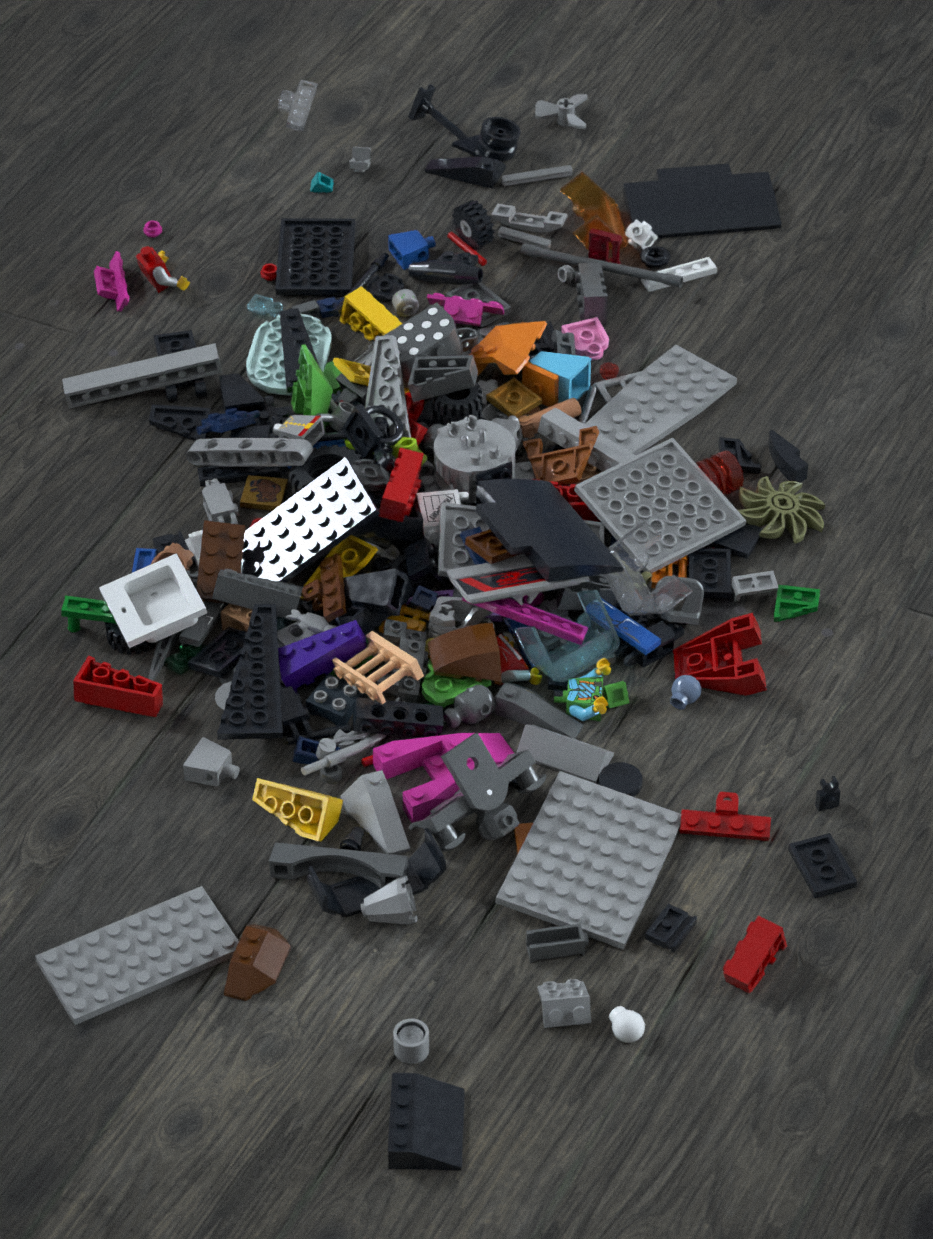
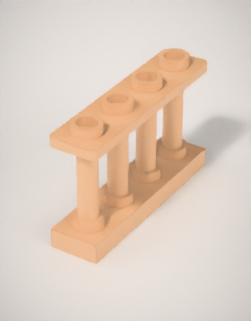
(385, 652)

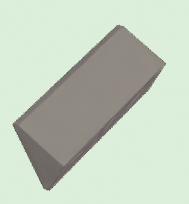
(564, 753)

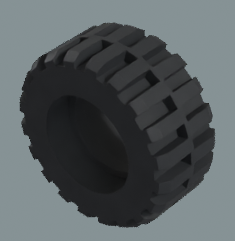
(318, 463)

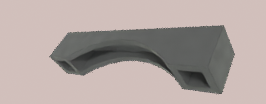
(294, 860)

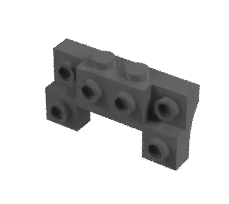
(412, 643)

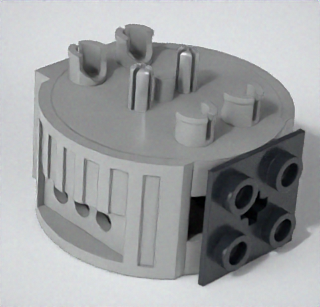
(472, 453)

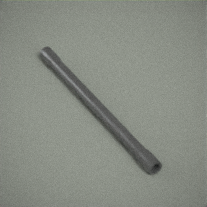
(667, 279)

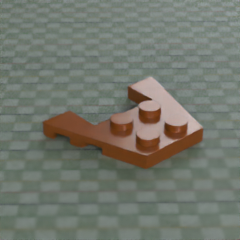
(562, 465)

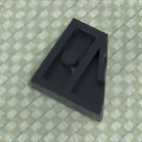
(742, 455)

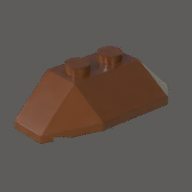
(256, 962)

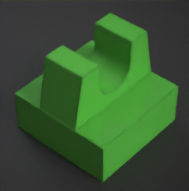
(616, 694)

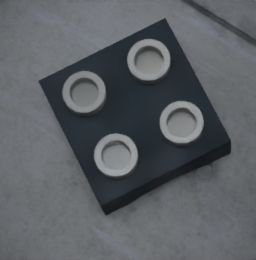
(333, 700)

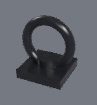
(364, 432)

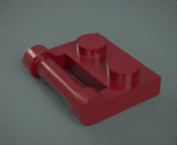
(599, 246)

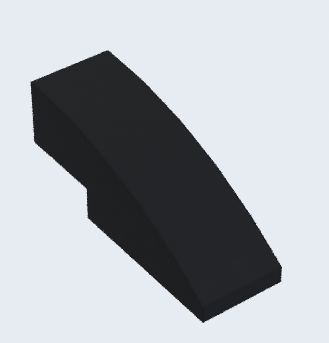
(787, 458)

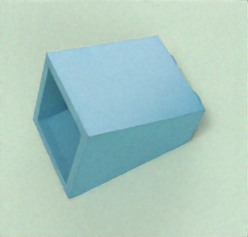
(572, 370)

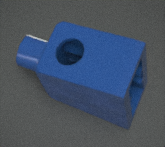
(410, 247)

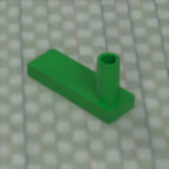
(84, 608)

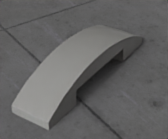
(527, 222)

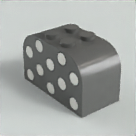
(423, 335)

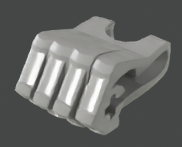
(453, 614)

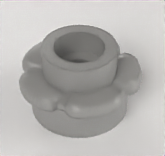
(566, 273)

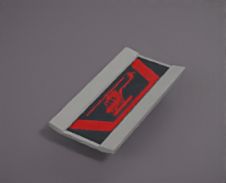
(504, 580)

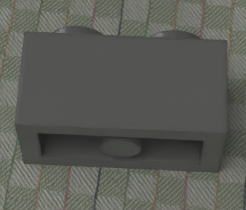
(309, 308)

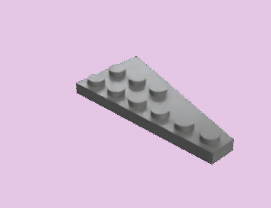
(386, 382)

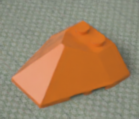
(508, 346)

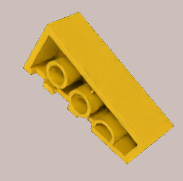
(367, 314)

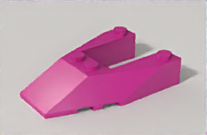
(405, 755)

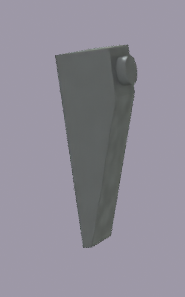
(532, 709)

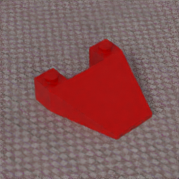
(717, 657)

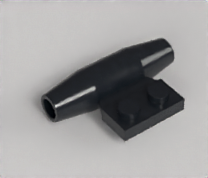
(448, 269)

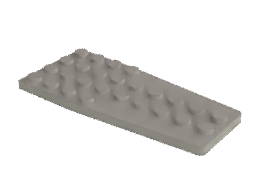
(661, 400)

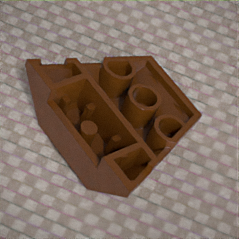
(467, 653)

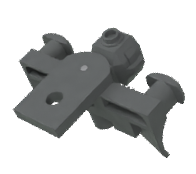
(480, 792)

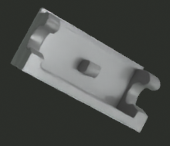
(754, 584)

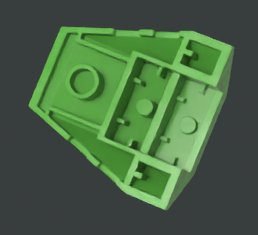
(312, 390)

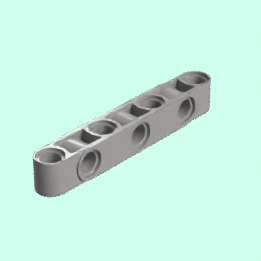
(249, 452)

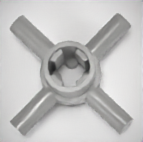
(339, 414)

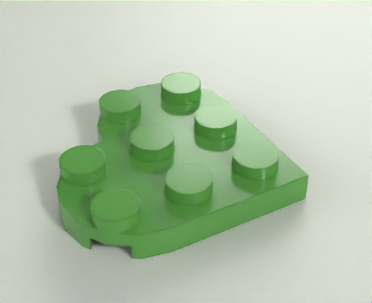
(443, 689)

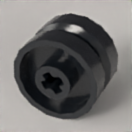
(498, 138)

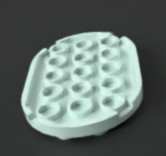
(266, 357)

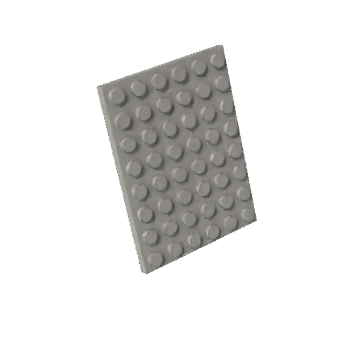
(590, 859)

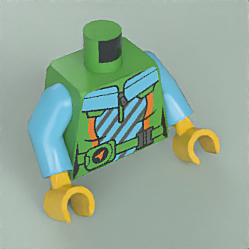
(585, 694)

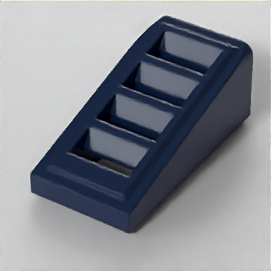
(303, 750)

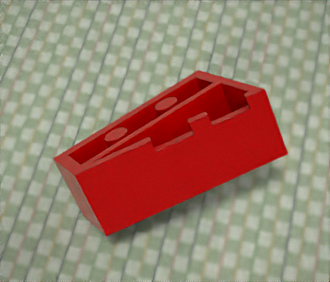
(754, 954)

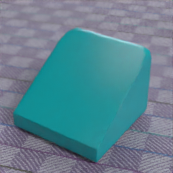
(321, 183)

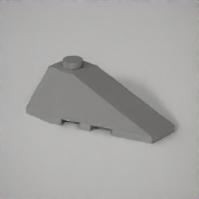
(374, 809)

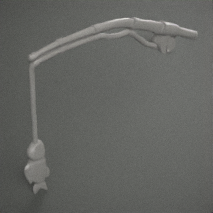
(326, 749)

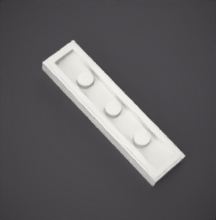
(689, 271)

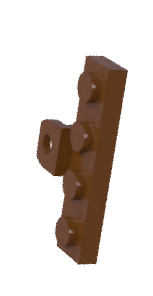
(329, 590)

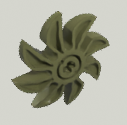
(781, 509)

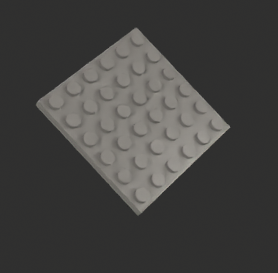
(666, 493)

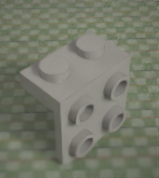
(565, 1003)

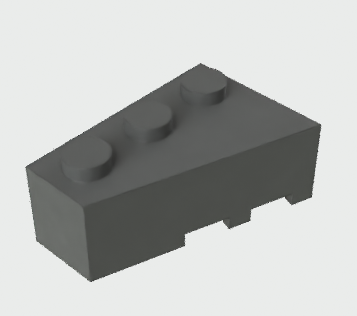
(441, 375)
(568, 599)

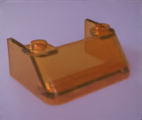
(595, 207)

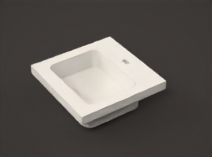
(154, 601)

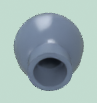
(685, 691)

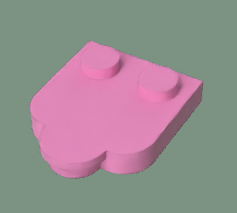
(588, 337)

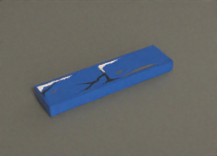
(632, 631)

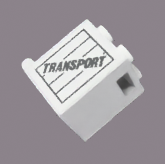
(430, 509)

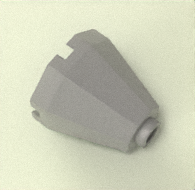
(391, 903)

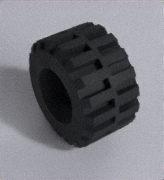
(458, 405)

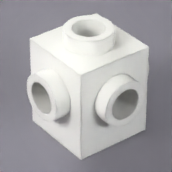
(640, 235)

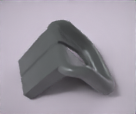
(691, 607)

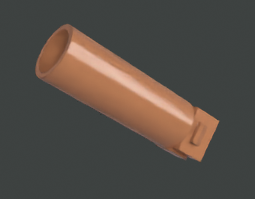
(530, 423)

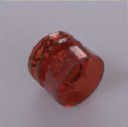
(723, 471)

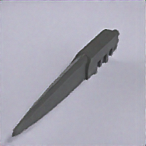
(166, 644)

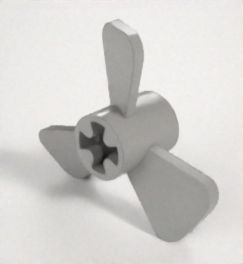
(563, 110)

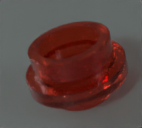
(609, 370)

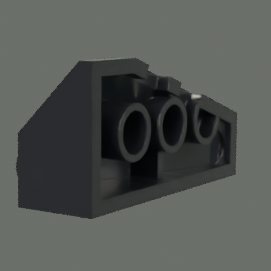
(473, 170)

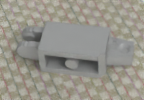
(219, 502)

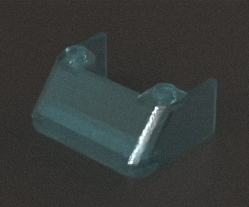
(571, 657)

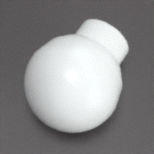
(626, 1024)

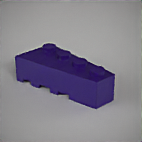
(314, 655)

